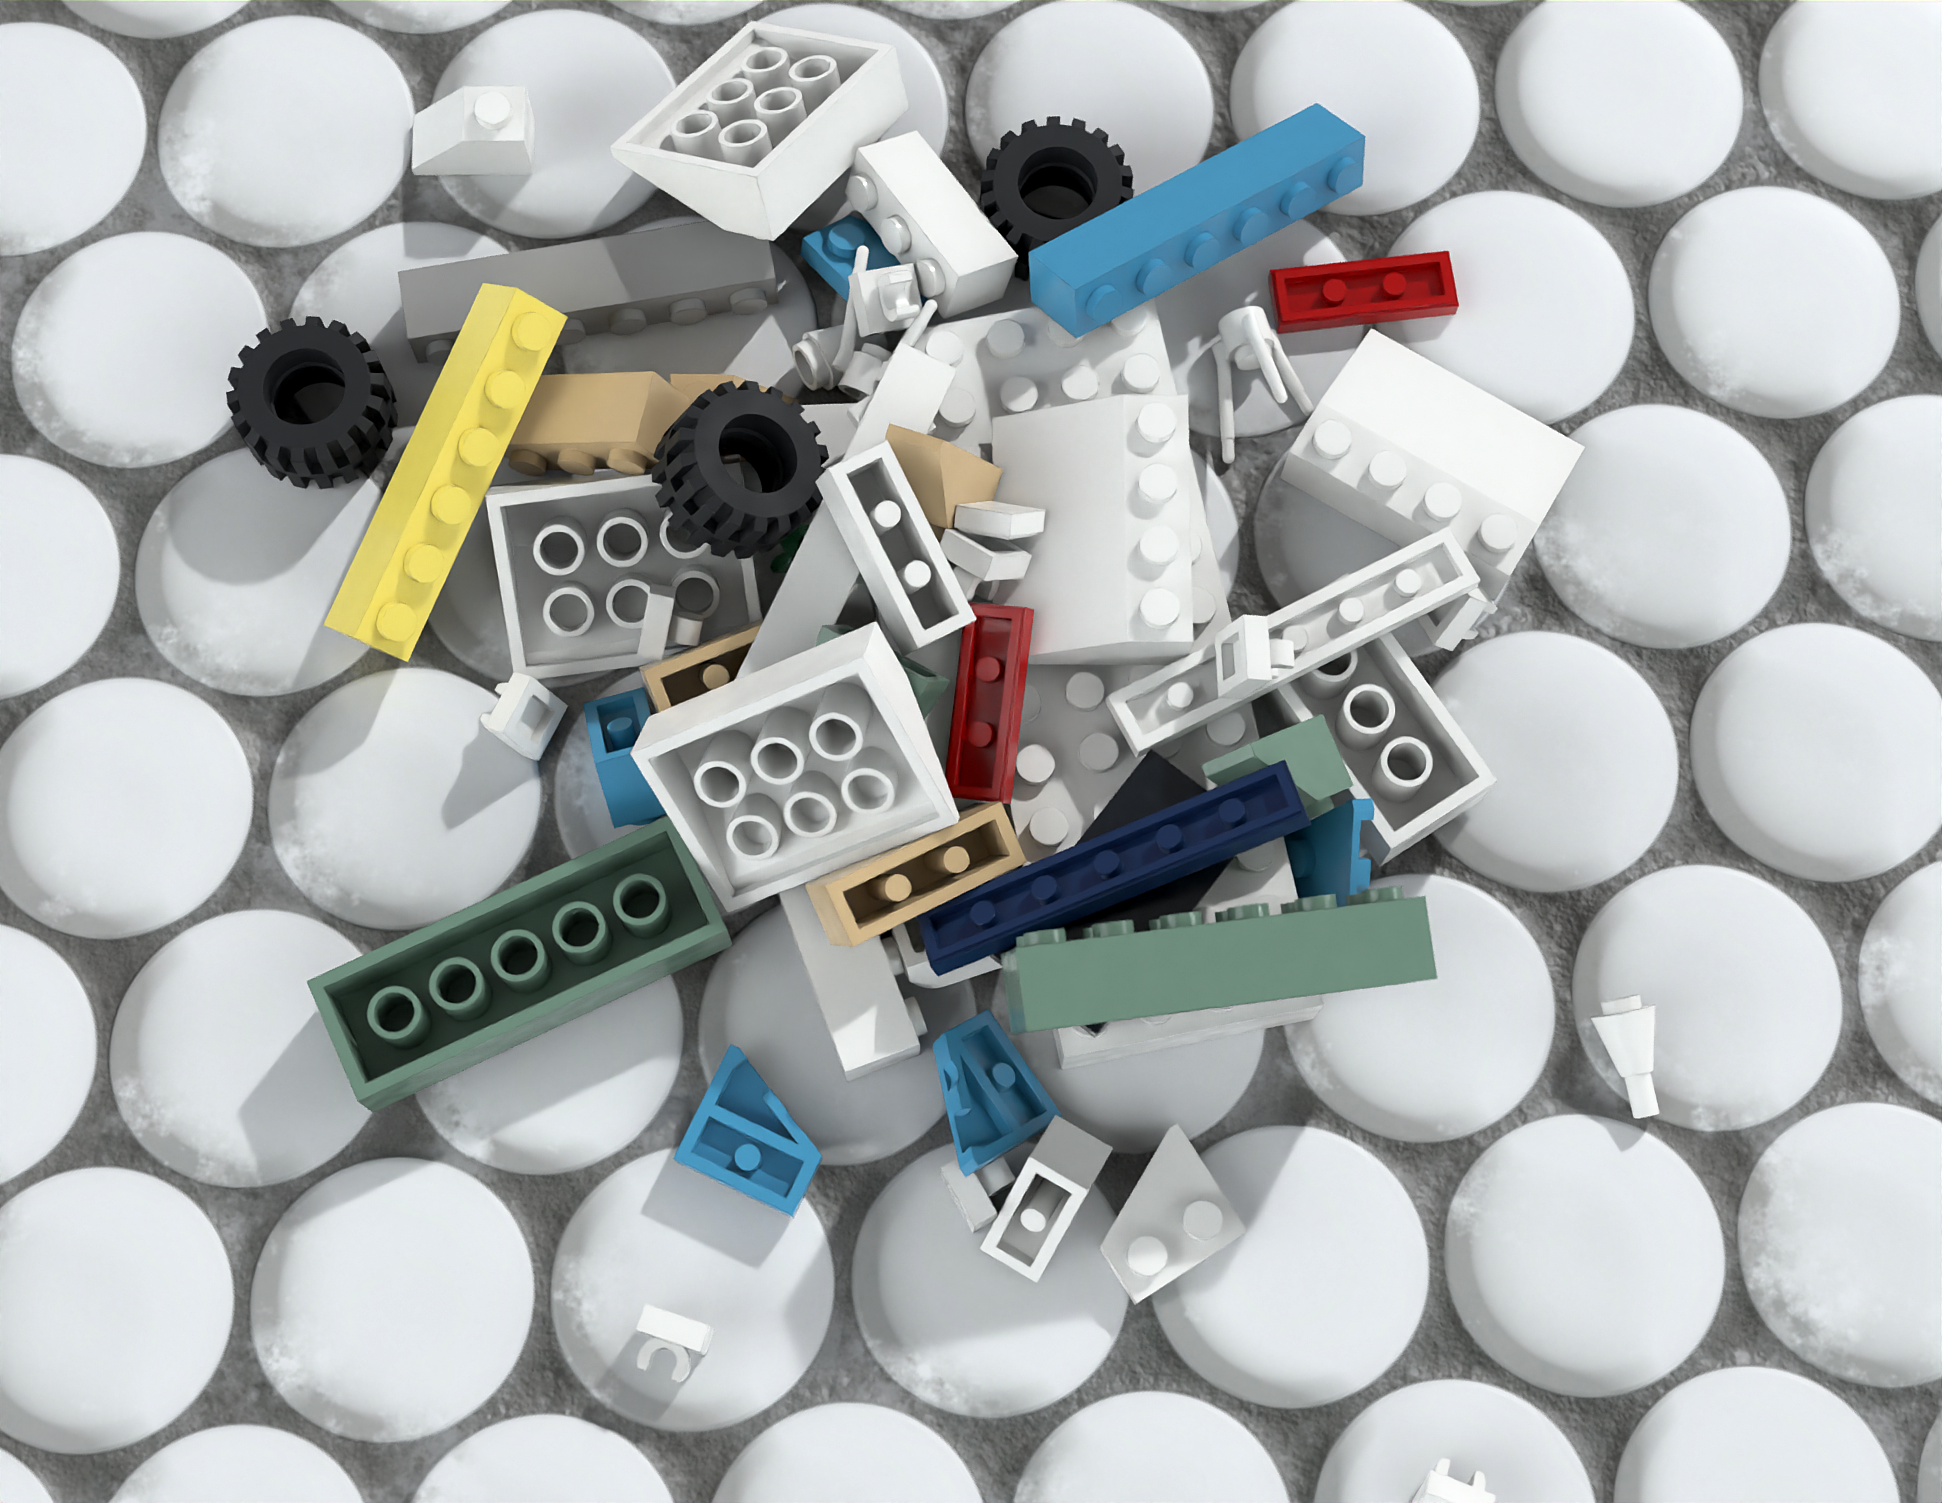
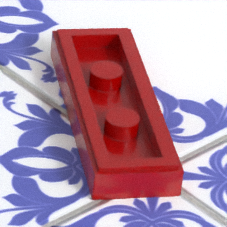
(1363, 292)
(988, 703)

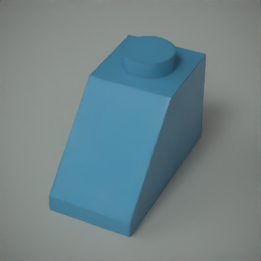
(613, 731)

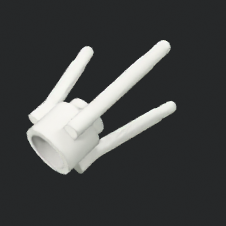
(1251, 346)
(866, 368)

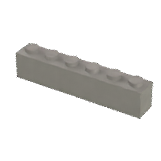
(599, 284)

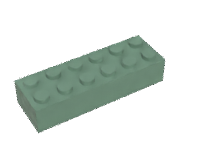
(518, 964)
(1217, 964)

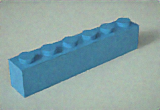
(1195, 219)

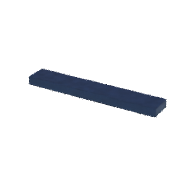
(1113, 867)

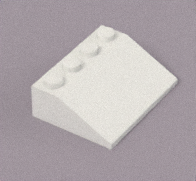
(766, 125)
(1428, 451)
(1117, 528)
(581, 566)
(797, 768)

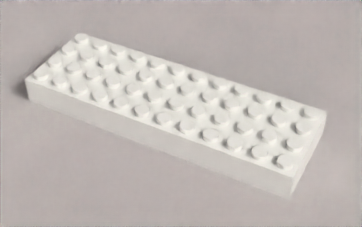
(1068, 740)

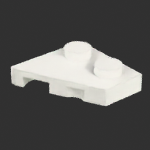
(1169, 1220)

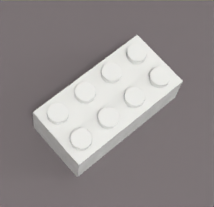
(1392, 740)

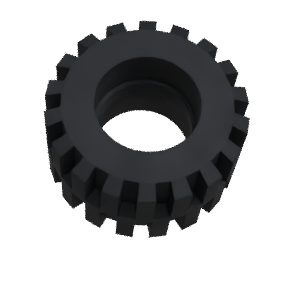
(1050, 157)
(298, 359)
(706, 496)

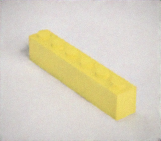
(445, 470)

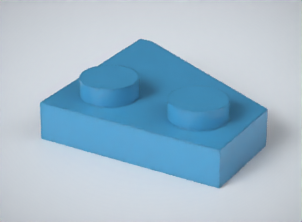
(1327, 853)

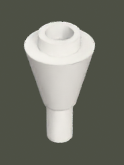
(1629, 1038)

